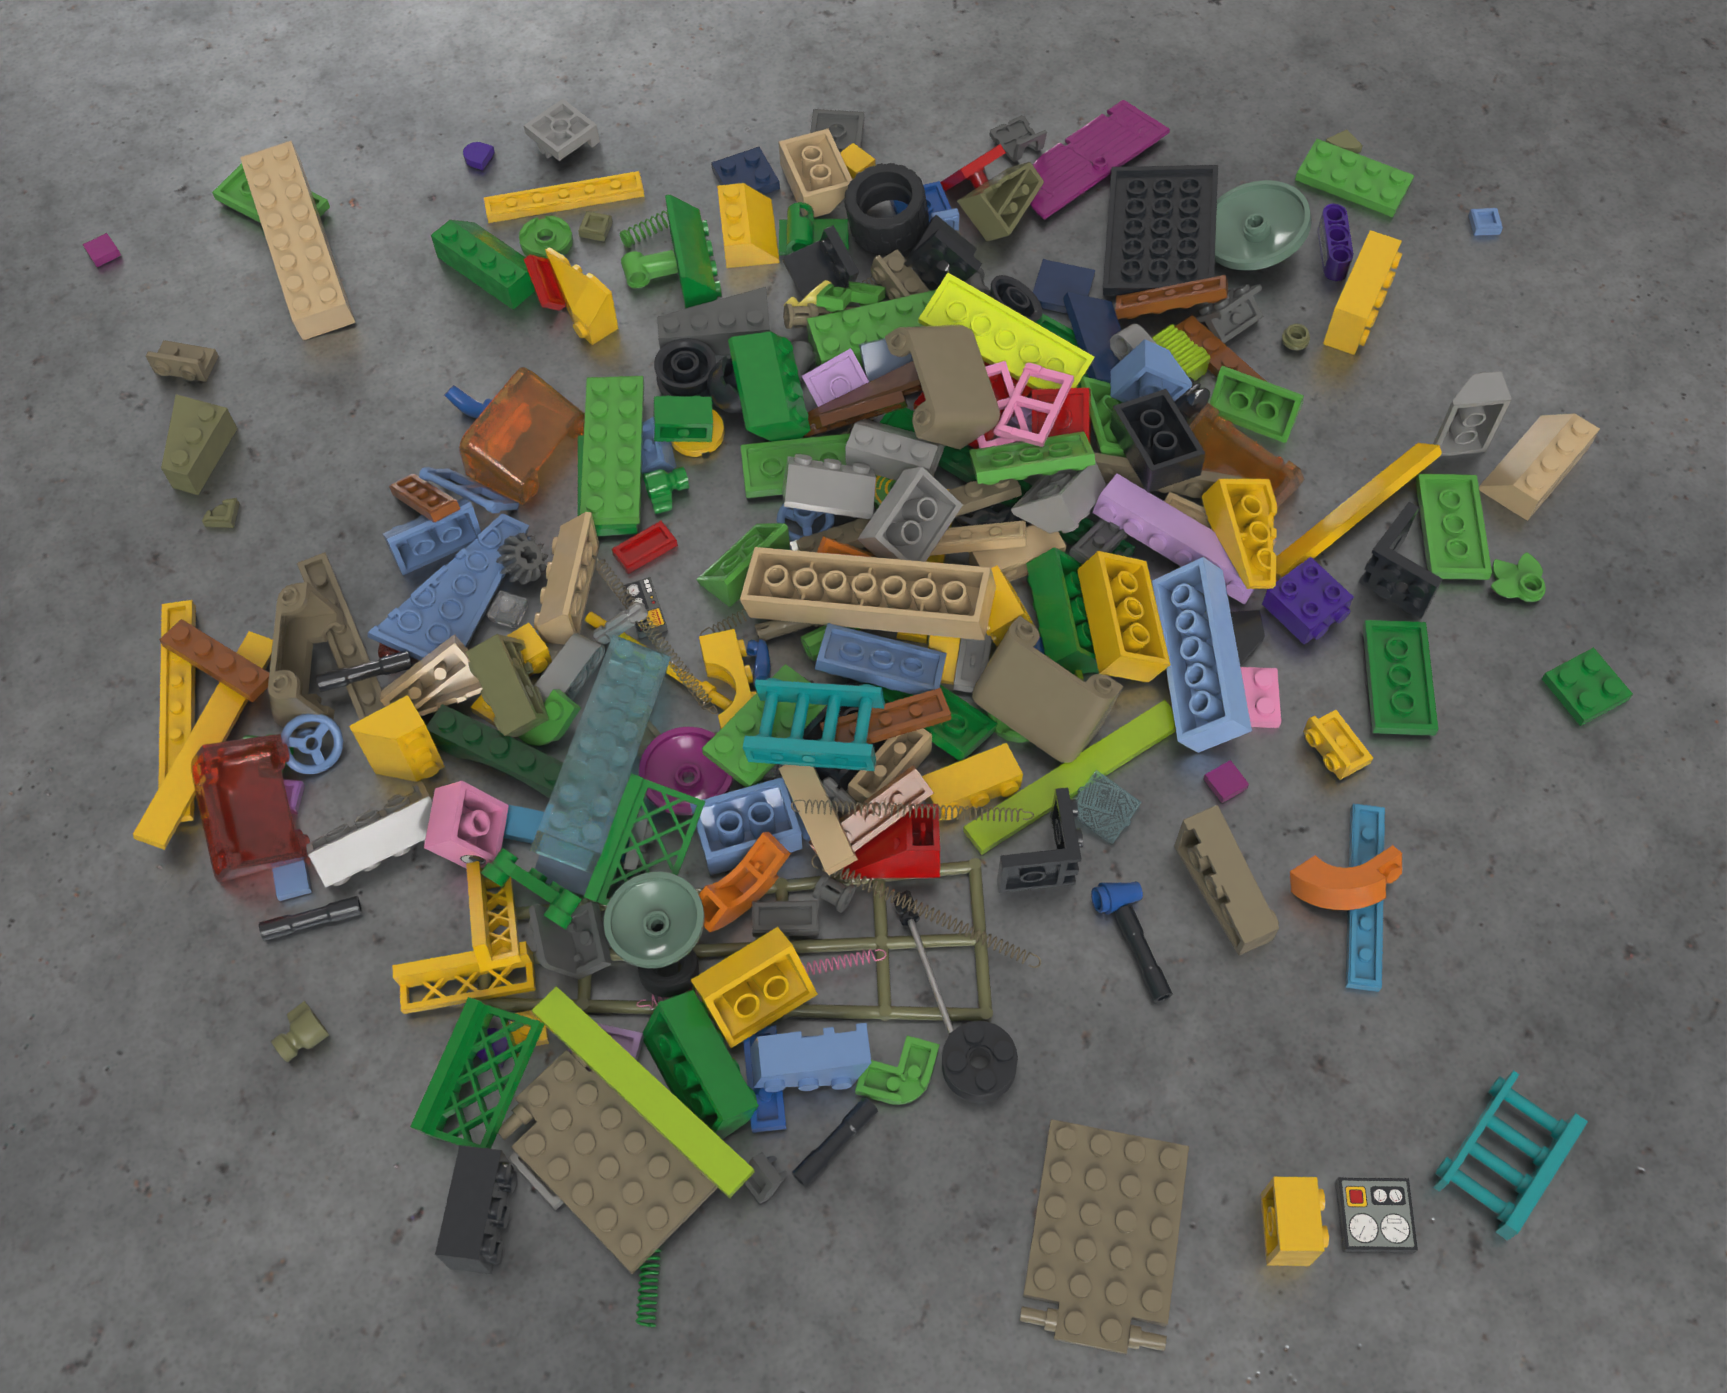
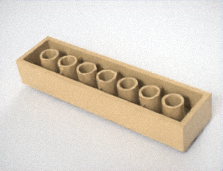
(297, 241)
(869, 593)

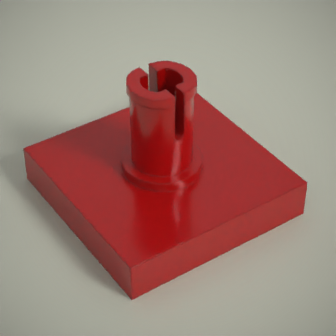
(974, 170)
(1073, 415)

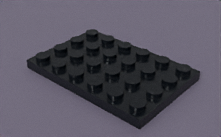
(1160, 227)

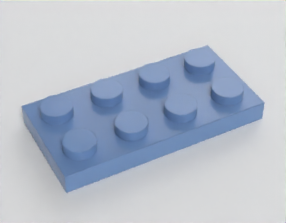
(880, 660)

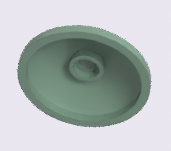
(642, 905)

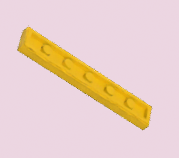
(563, 197)

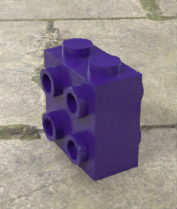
(1308, 601)

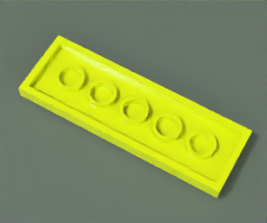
(1004, 333)

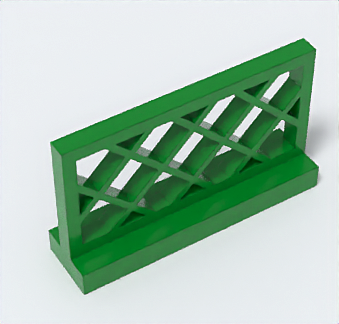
(621, 831)
(457, 1068)

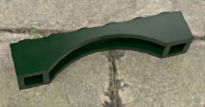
(478, 742)

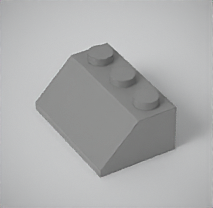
(1474, 415)
(890, 449)
(829, 486)
(1061, 499)
(911, 518)

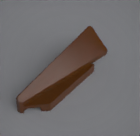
(867, 401)

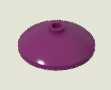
(678, 756)

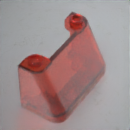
(246, 806)

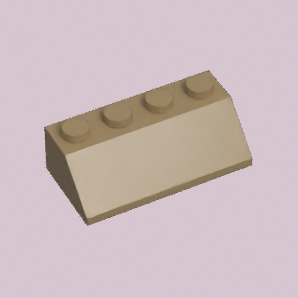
(1539, 462)
(568, 580)

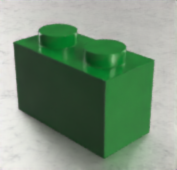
(682, 419)

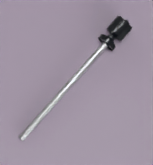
(909, 919)

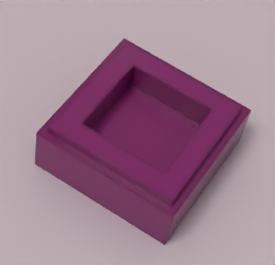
(101, 250)
(1226, 781)

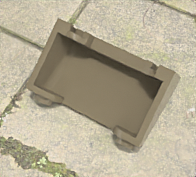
(954, 382)
(300, 621)
(1043, 697)

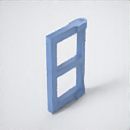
(469, 489)

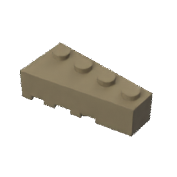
(1225, 880)

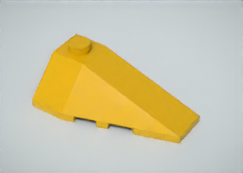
(585, 298)
(1244, 524)

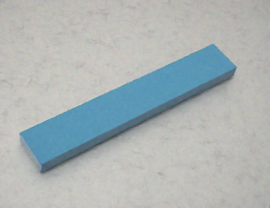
(1366, 923)

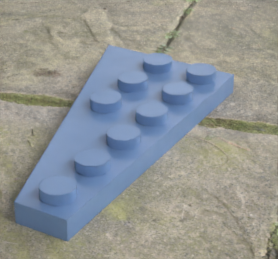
(452, 597)

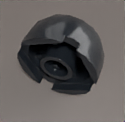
(723, 386)

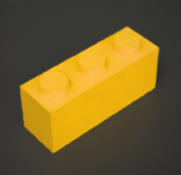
(975, 780)

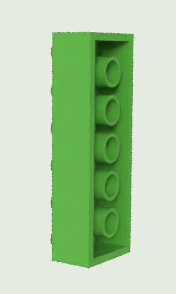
(848, 328)

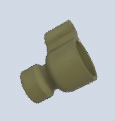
(304, 1032)

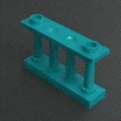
(813, 753)
(1546, 1159)

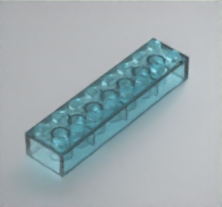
(601, 755)

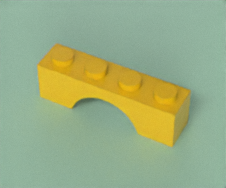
(724, 661)

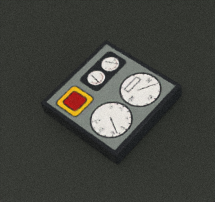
(1376, 1215)

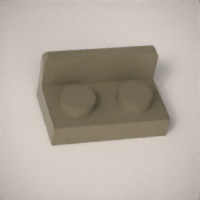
(896, 277)
(183, 360)

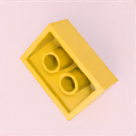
(747, 226)
(398, 742)
(754, 987)

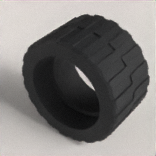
(883, 184)

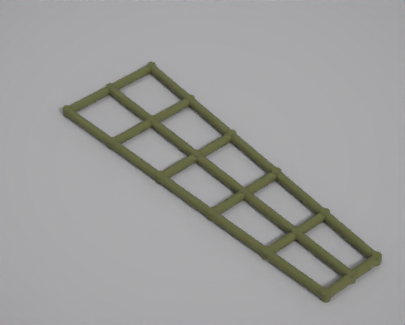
(881, 941)

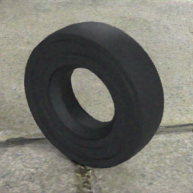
(671, 985)

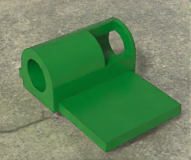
(800, 232)

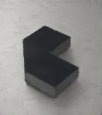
(1247, 631)

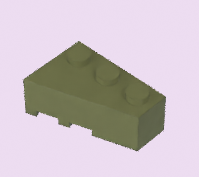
(1002, 200)
(195, 442)
(507, 685)

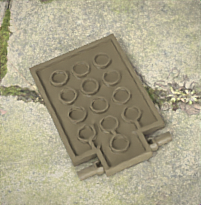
(605, 1160)
(1105, 1236)

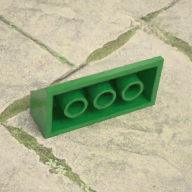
(692, 253)
(484, 261)
(769, 386)
(1061, 611)
(698, 1064)

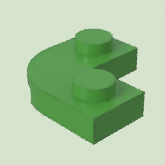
(837, 298)
(561, 713)
(900, 1083)

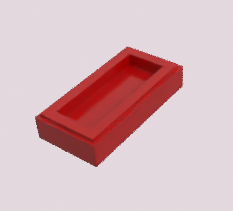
(545, 282)
(644, 547)

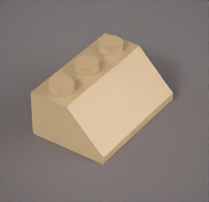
(815, 171)

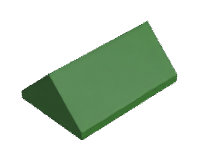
(1256, 404)
(1101, 415)
(728, 573)

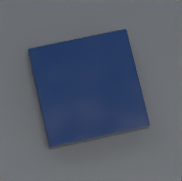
(1059, 278)

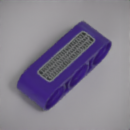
(1335, 242)

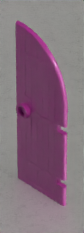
(1092, 154)

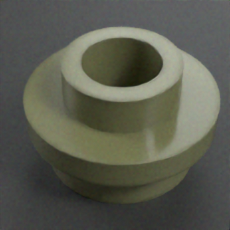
(1296, 337)

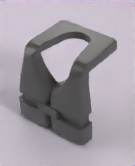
(1017, 137)

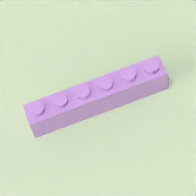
(1166, 530)

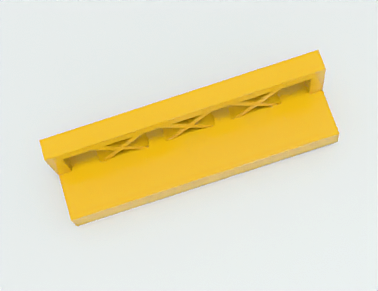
(485, 922)
(457, 967)

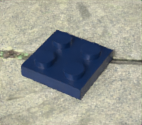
(747, 168)

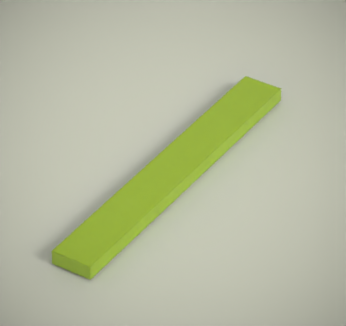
(1102, 756)
(643, 1092)

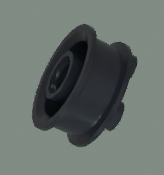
(1015, 296)
(684, 368)
(984, 1040)

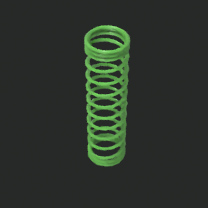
(628, 240)

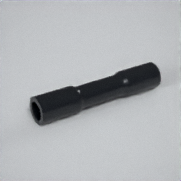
(345, 676)
(289, 924)
(1151, 971)
(819, 1157)

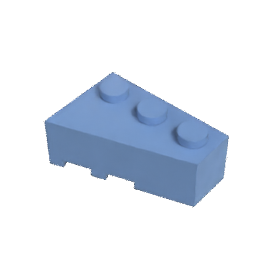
(810, 1060)

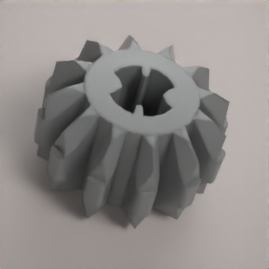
(522, 558)

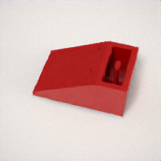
(902, 850)

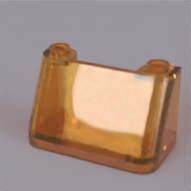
(518, 435)
(1236, 454)

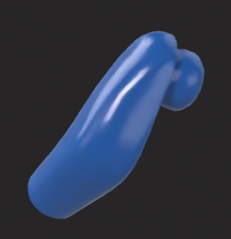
(465, 403)
(762, 664)

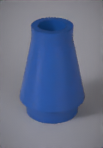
(1112, 896)

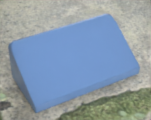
(655, 454)

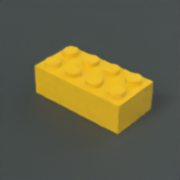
(1363, 293)
(1123, 617)

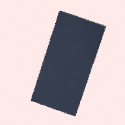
(1093, 326)

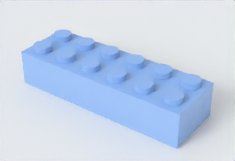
(1203, 656)

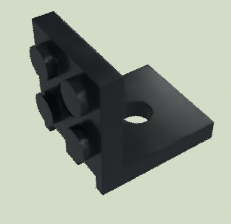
(942, 252)
(1390, 571)
(1047, 867)

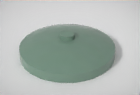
(1260, 224)

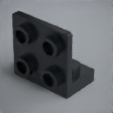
(820, 262)

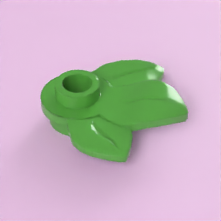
(1516, 579)

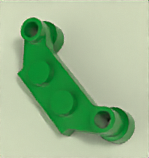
(561, 900)

